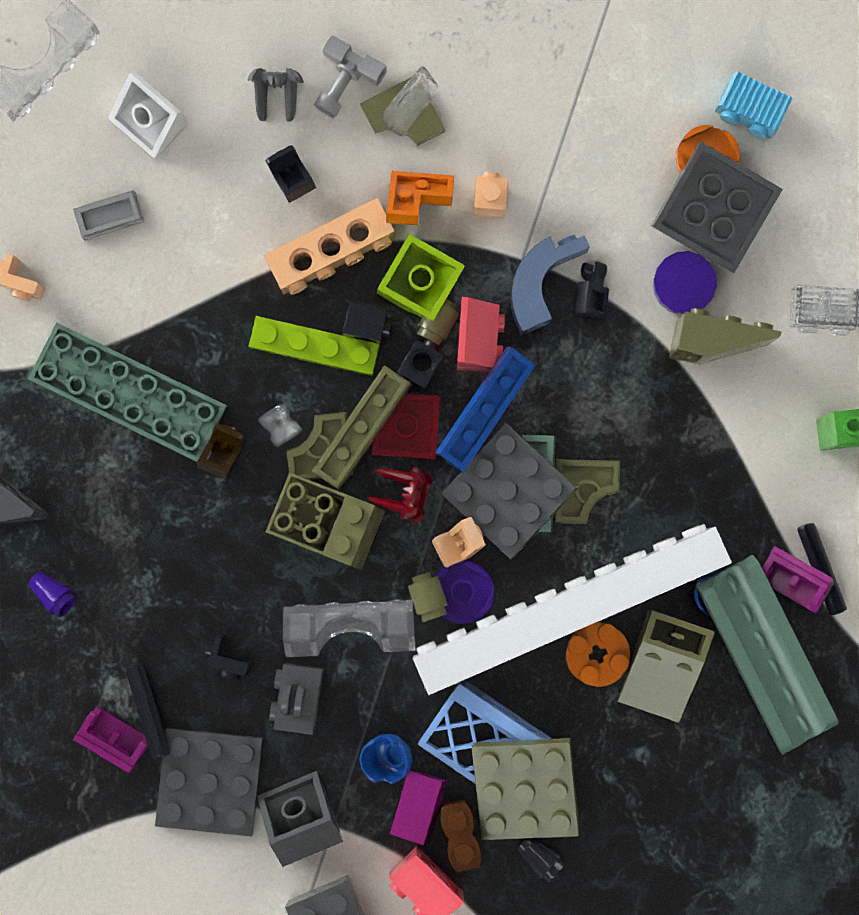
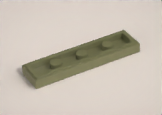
(362, 427)

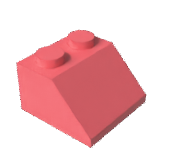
(479, 335)
(425, 885)

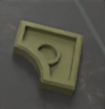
(422, 130)
(306, 456)
(593, 481)

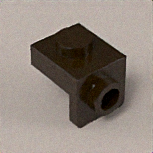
(221, 451)

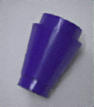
(52, 594)

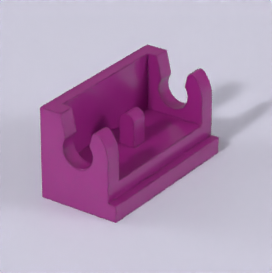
(797, 579)
(112, 739)
(418, 807)

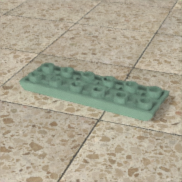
(127, 392)
(767, 654)

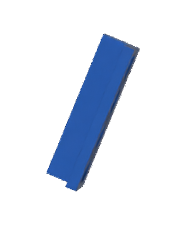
(485, 409)

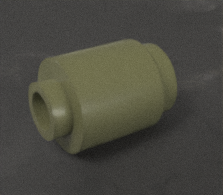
(441, 326)
(428, 596)

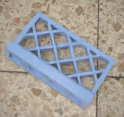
(488, 711)

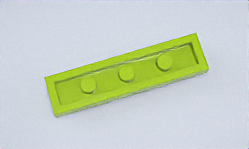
(314, 346)

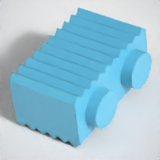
(753, 105)

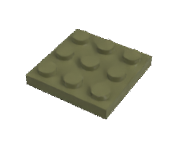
(526, 789)

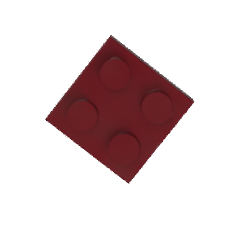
(410, 429)

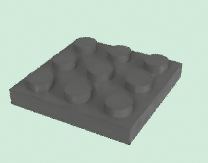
(716, 207)
(509, 491)
(209, 782)

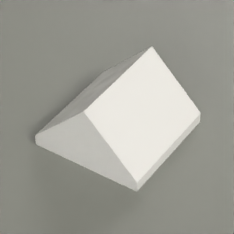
(146, 115)

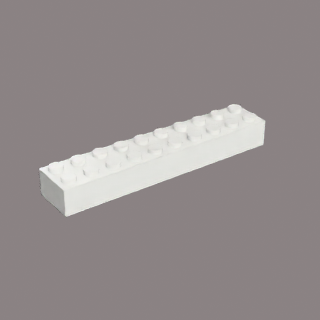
(572, 609)

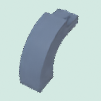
(526, 293)

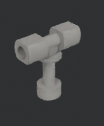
(351, 68)

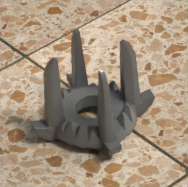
(263, 79)

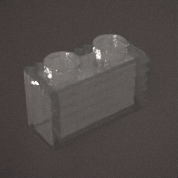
(824, 309)

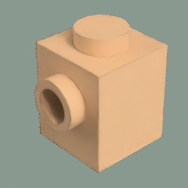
(490, 195)

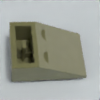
(707, 338)
(325, 521)
(665, 665)

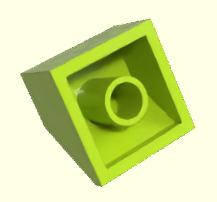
(420, 278)

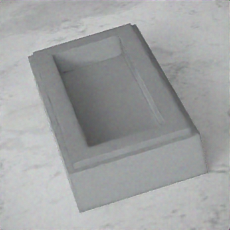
(108, 215)

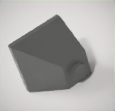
(17, 506)

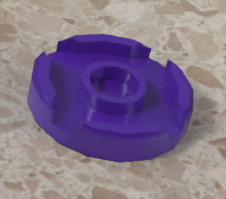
(684, 282)
(467, 591)

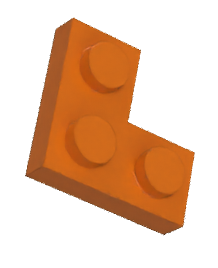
(412, 189)

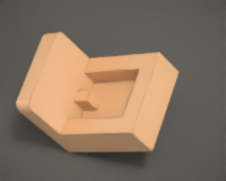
(21, 287)
(459, 543)

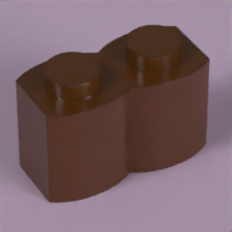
(462, 842)

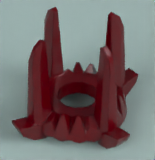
(415, 493)

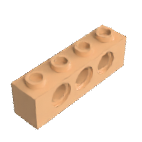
(283, 259)

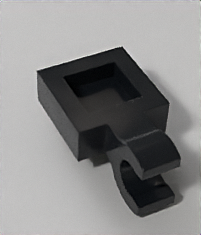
(592, 295)

